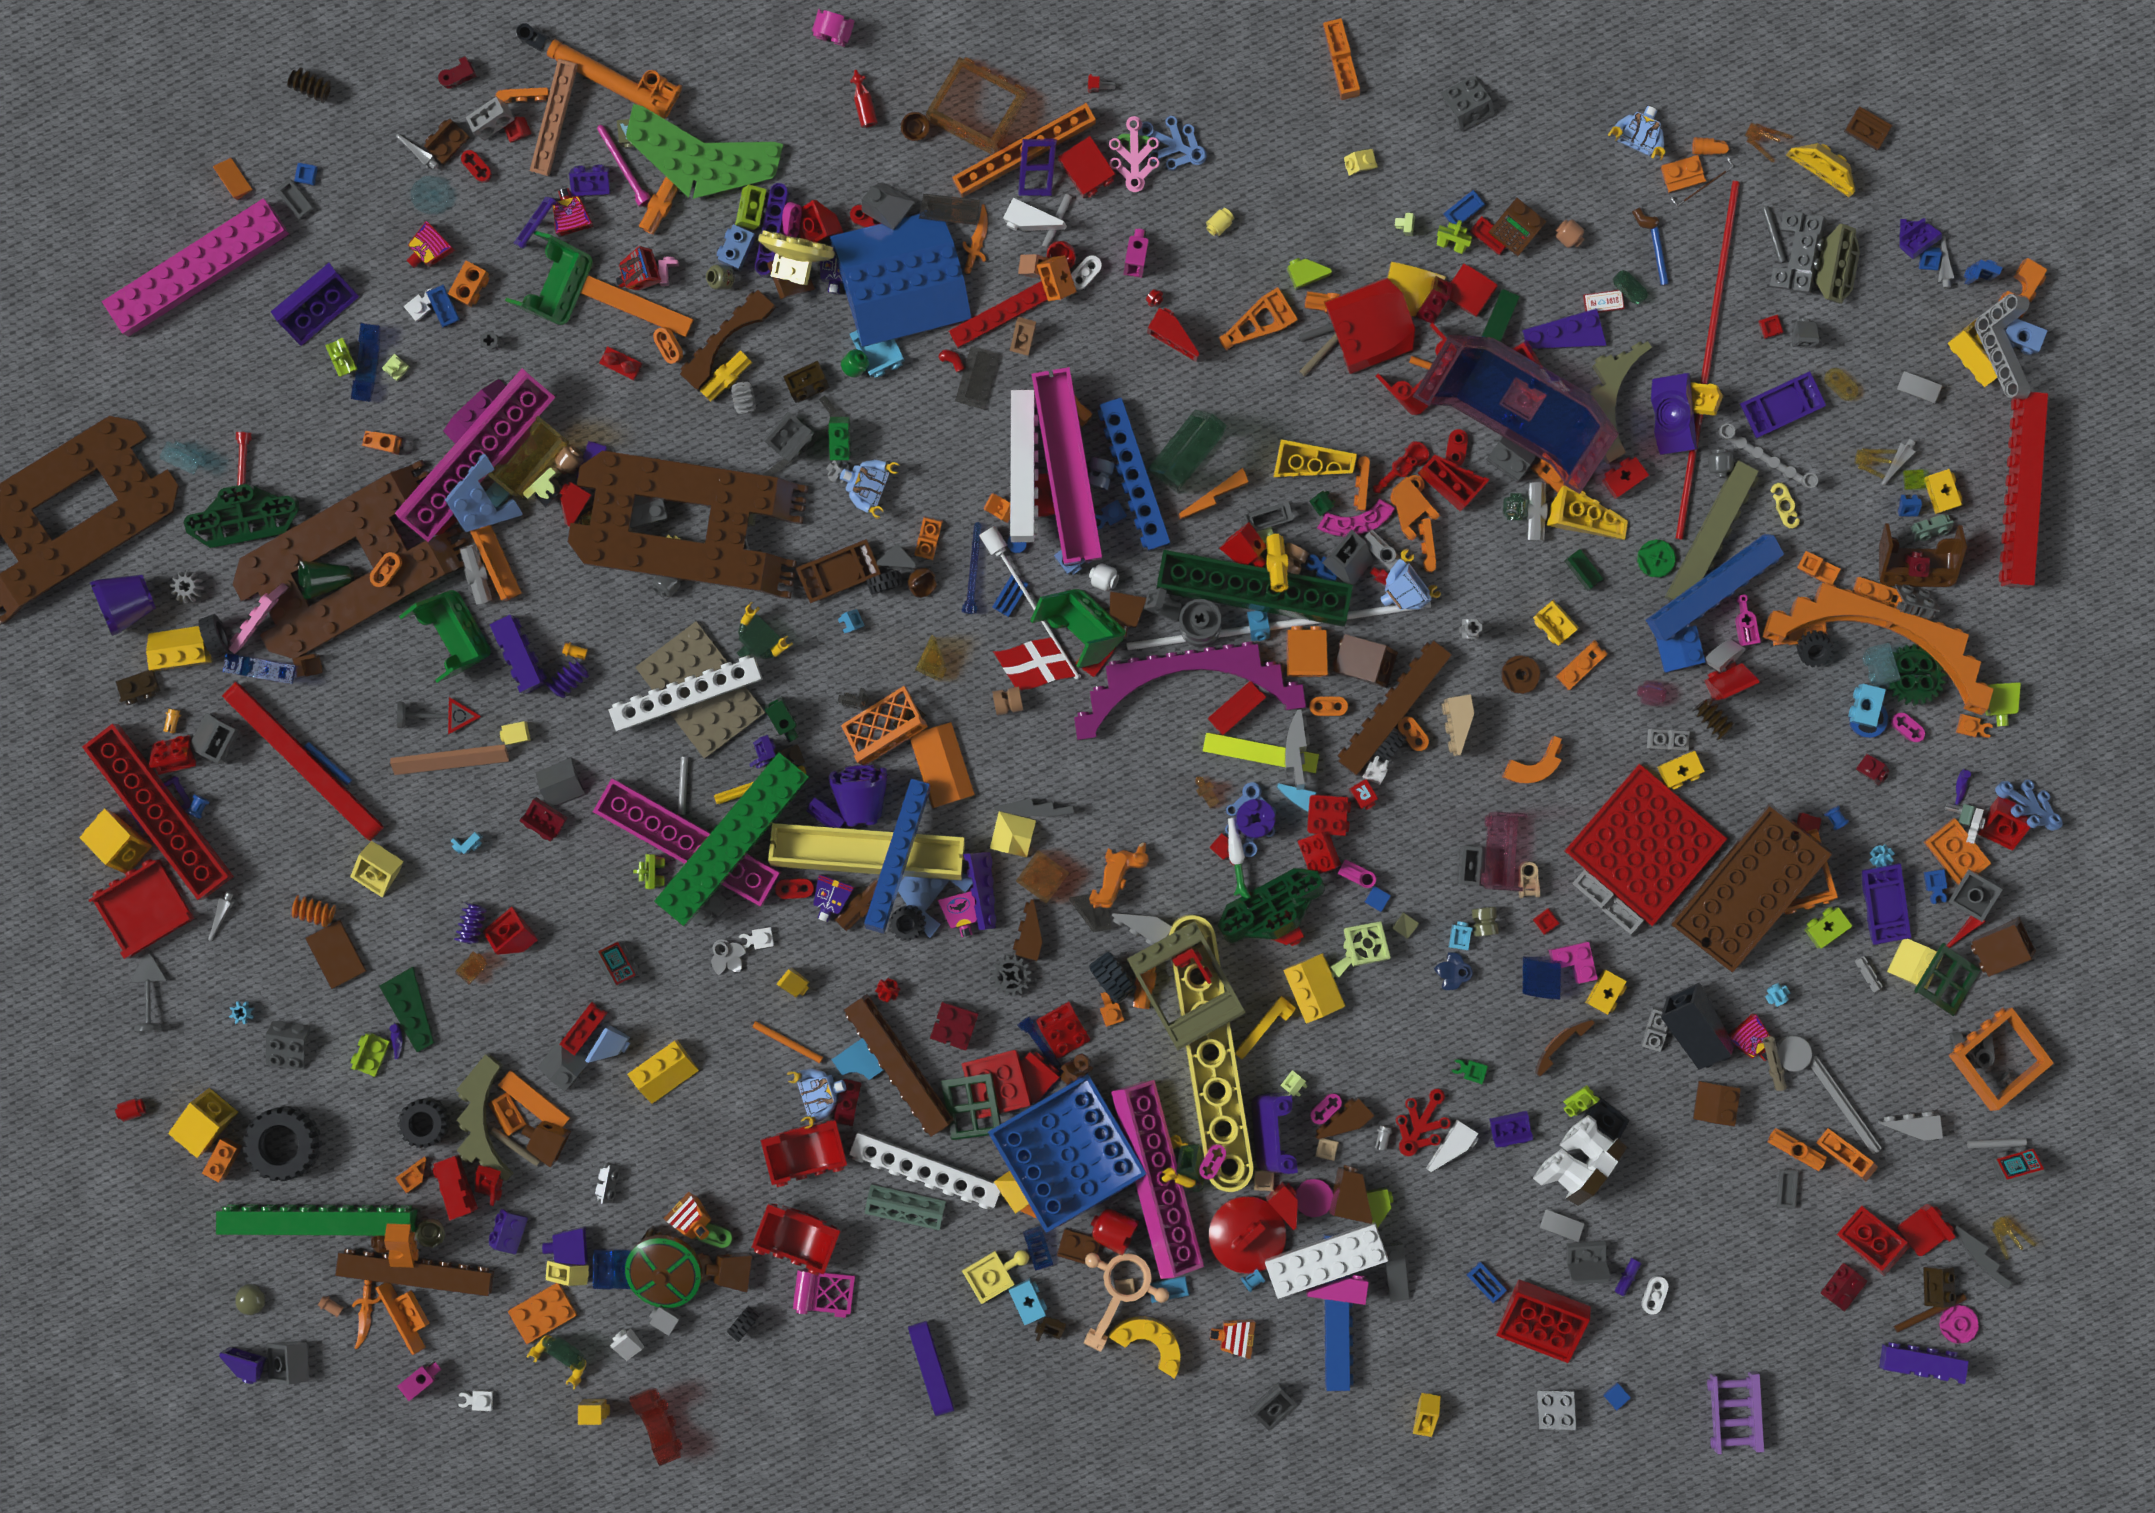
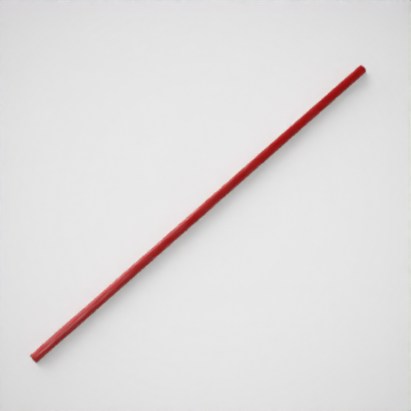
(1708, 352)

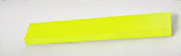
(1254, 751)

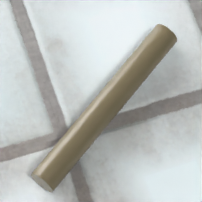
(1319, 355)
(514, 1146)

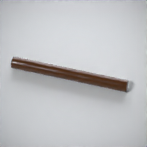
(1925, 1315)

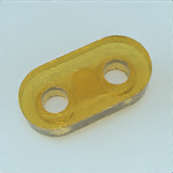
(1841, 384)

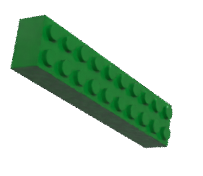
(731, 839)
(312, 1220)

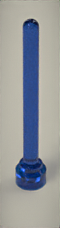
(969, 606)
(1028, 1027)

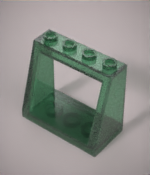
(1187, 449)

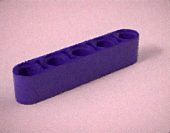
(769, 220)
(931, 1368)

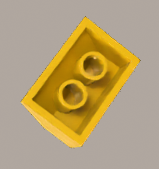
(1973, 355)
(176, 649)
(1314, 988)
(663, 1072)

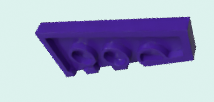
(1570, 331)

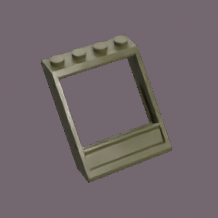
(1203, 1018)

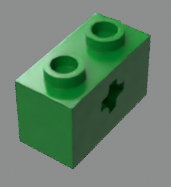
(839, 438)

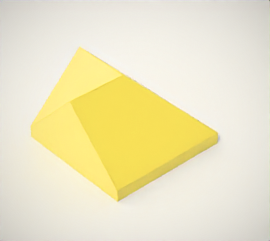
(1012, 834)

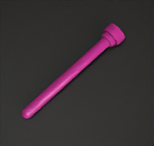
(642, 197)

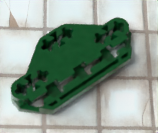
(236, 513)
(1273, 909)

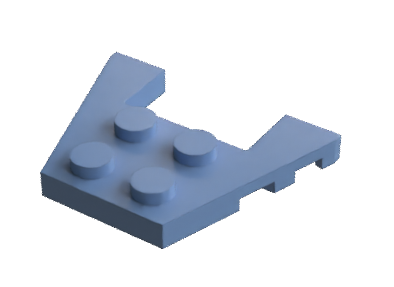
(473, 505)
(923, 891)

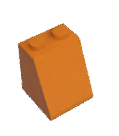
(1306, 652)

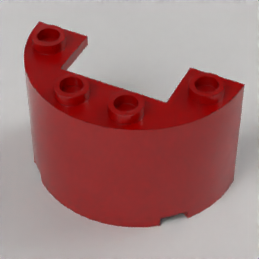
(803, 1152)
(796, 1237)

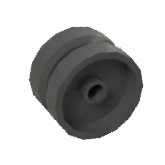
(1210, 622)

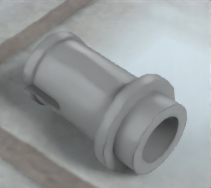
(1383, 1137)

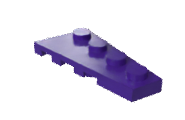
(982, 888)

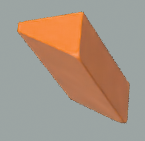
(232, 178)
(507, 1114)

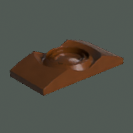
(838, 571)

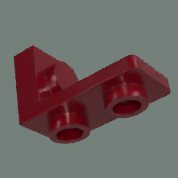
(1436, 300)
(847, 1103)

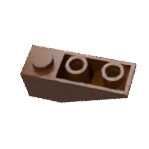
(1030, 938)
(1349, 1119)

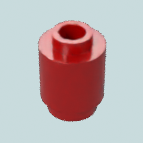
(130, 1109)

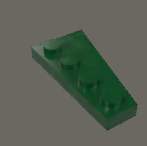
(407, 1004)

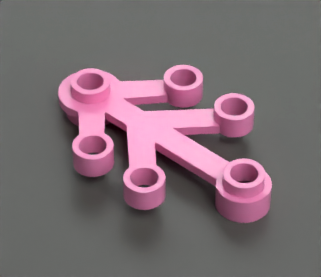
(1134, 157)

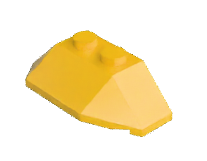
(1825, 165)

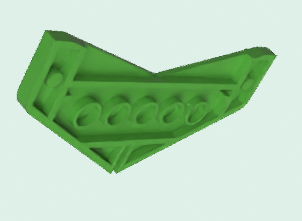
(686, 158)

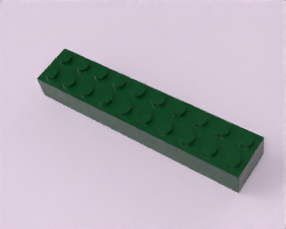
(1251, 588)

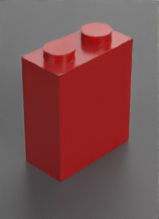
(1087, 167)

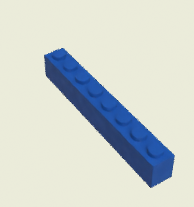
(1715, 587)
(897, 856)
(1337, 1343)

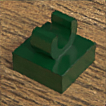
(1322, 503)

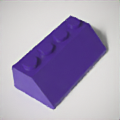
(314, 304)

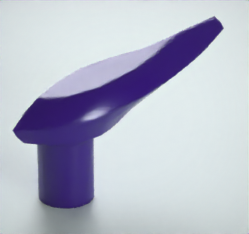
(1961, 785)
(396, 1039)

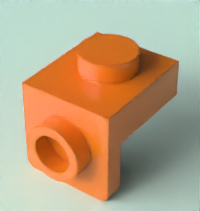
(998, 507)

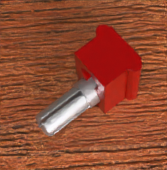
(1095, 84)

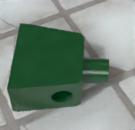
(777, 711)

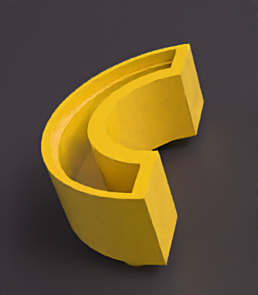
(1155, 1331)

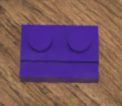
(823, 814)

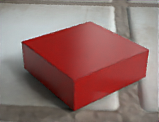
(1771, 326)
(1545, 921)

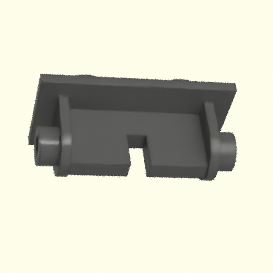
(606, 1192)

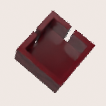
(955, 1025)

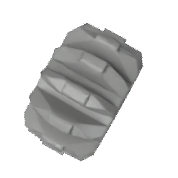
(743, 397)
(180, 584)

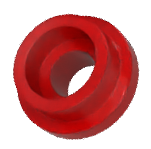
(1154, 298)

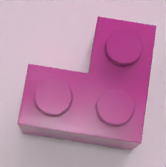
(1577, 956)

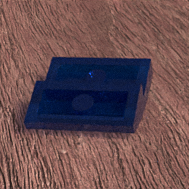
(1541, 978)
(610, 1269)

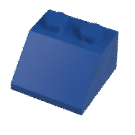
(1682, 650)

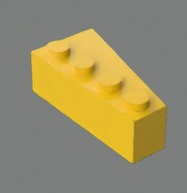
(1306, 459)

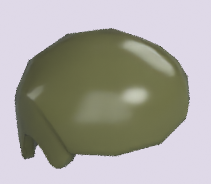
(430, 1233)
(249, 1299)

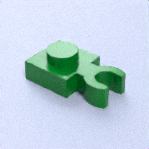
(1473, 1071)

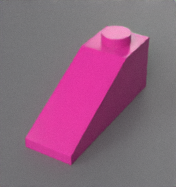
(1346, 1290)

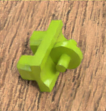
(1455, 233)
(341, 357)
(648, 868)
(1580, 1101)

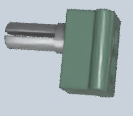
(1966, 813)

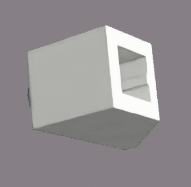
(626, 1344)

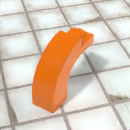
(1546, 766)

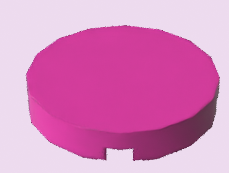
(1314, 1197)
(1959, 1324)

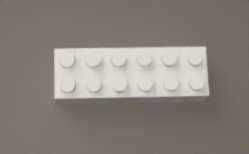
(1326, 1260)

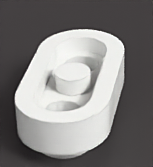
(1085, 273)
(1656, 1295)

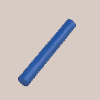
(1659, 256)
(327, 763)

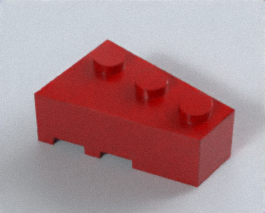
(454, 1187)

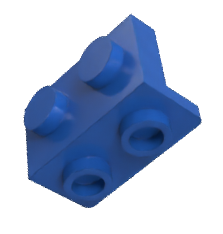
(1983, 269)

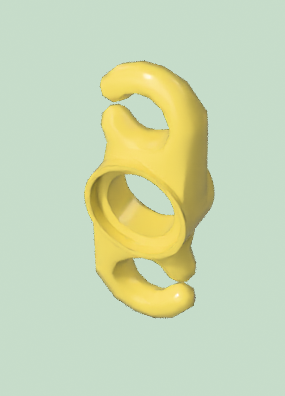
(1785, 514)

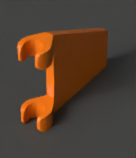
(1410, 506)

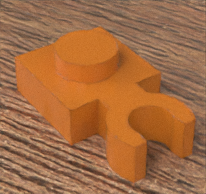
(1971, 726)

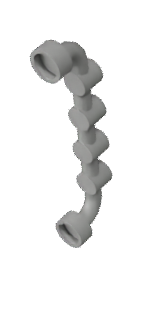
(1727, 432)

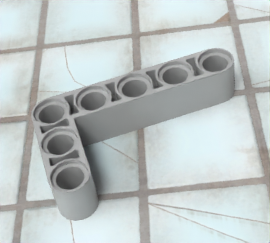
(1997, 345)

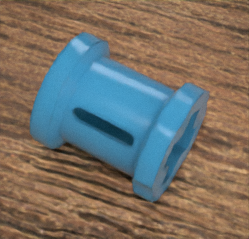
(1252, 1280)

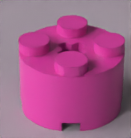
(833, 27)

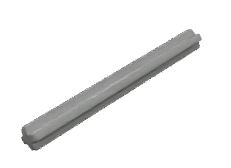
(1844, 1105)

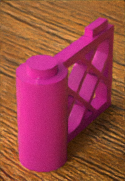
(807, 1293)

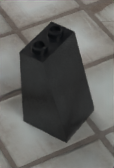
(1697, 1026)

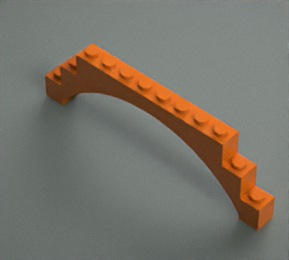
(1941, 642)

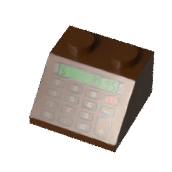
(1517, 226)

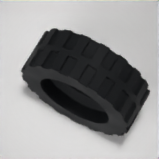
(214, 636)

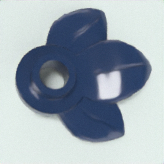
(1450, 971)

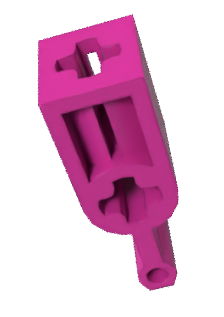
(1747, 632)

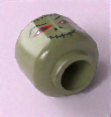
(720, 277)

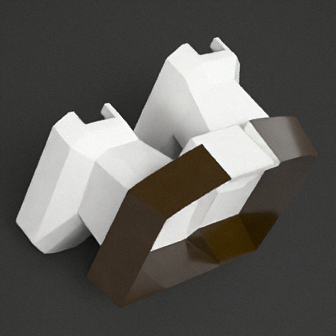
(1577, 1177)

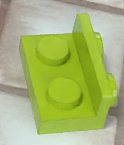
(370, 1054)

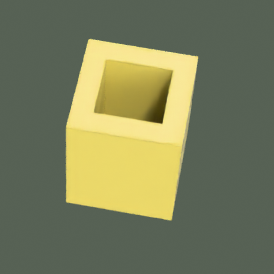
(515, 733)

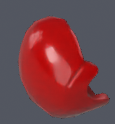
(1062, 248)

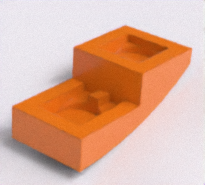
(1818, 569)

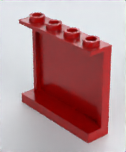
(142, 907)

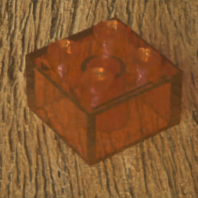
(1042, 876)

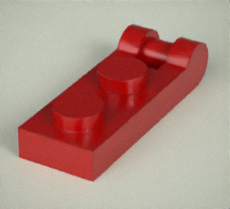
(582, 1029)

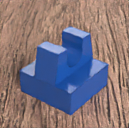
(1909, 507)

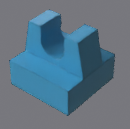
(852, 620)

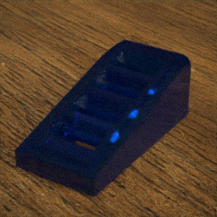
(1030, 1233)

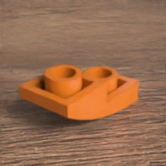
(928, 537)

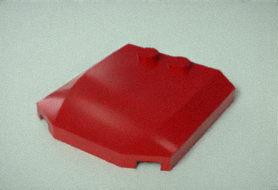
(1371, 324)

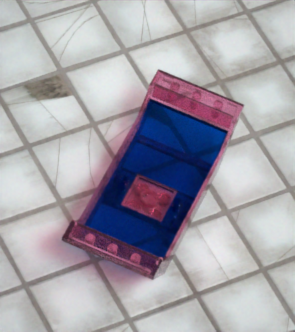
(1521, 404)

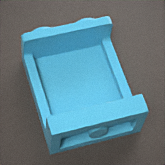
(880, 355)

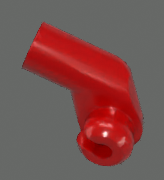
(953, 357)

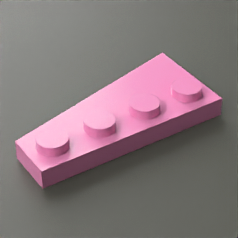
(257, 616)

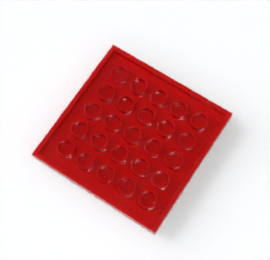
(1645, 844)

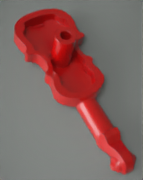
(1414, 455)

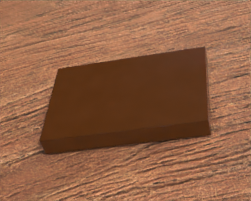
(336, 954)

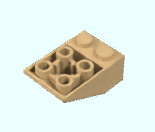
(1459, 717)

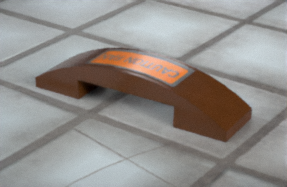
(1544, 1062)

